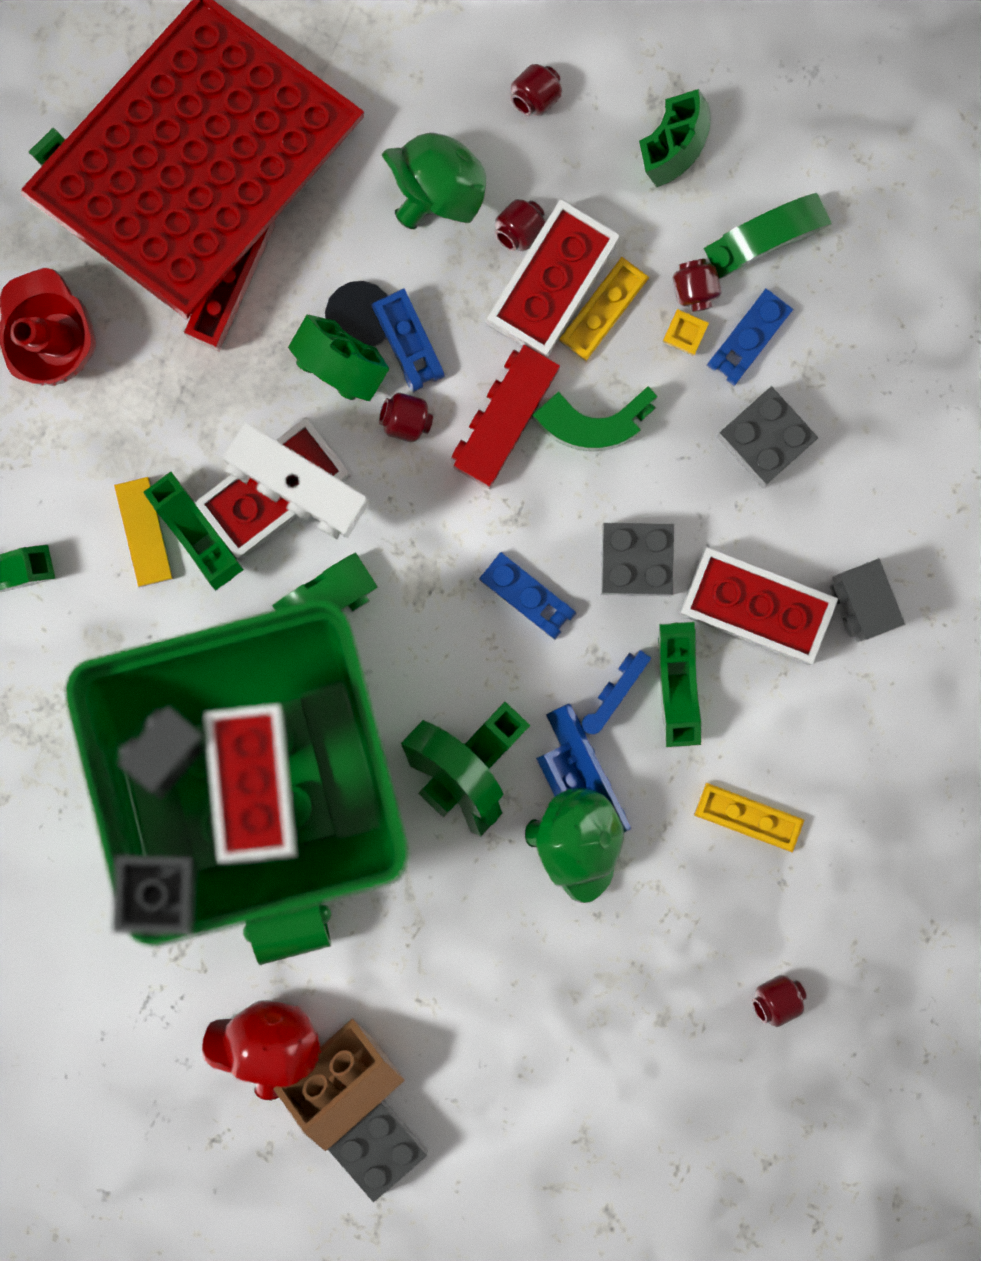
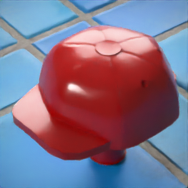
(44, 329)
(264, 1046)

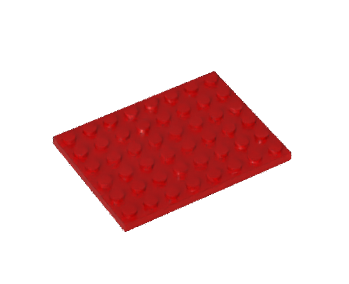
(192, 155)

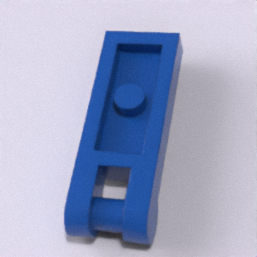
(750, 335)
(407, 339)
(526, 594)
(614, 693)

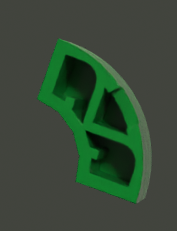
(678, 137)
(338, 358)
(342, 584)

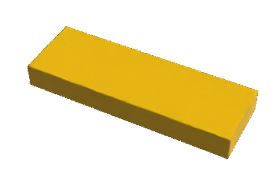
(603, 309)
(143, 533)
(749, 817)

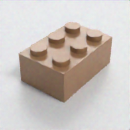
(343, 1086)

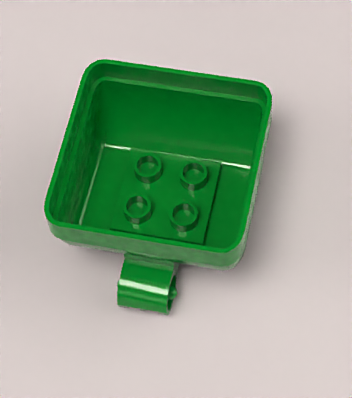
(338, 771)

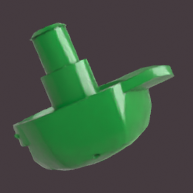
(436, 178)
(578, 842)

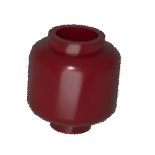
(536, 90)
(519, 225)
(696, 284)
(405, 417)
(779, 1001)

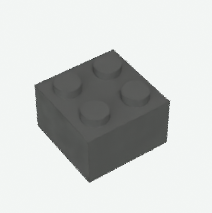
(767, 436)
(637, 559)
(867, 601)
(162, 752)
(154, 896)
(378, 1151)

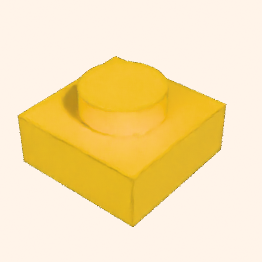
(685, 332)

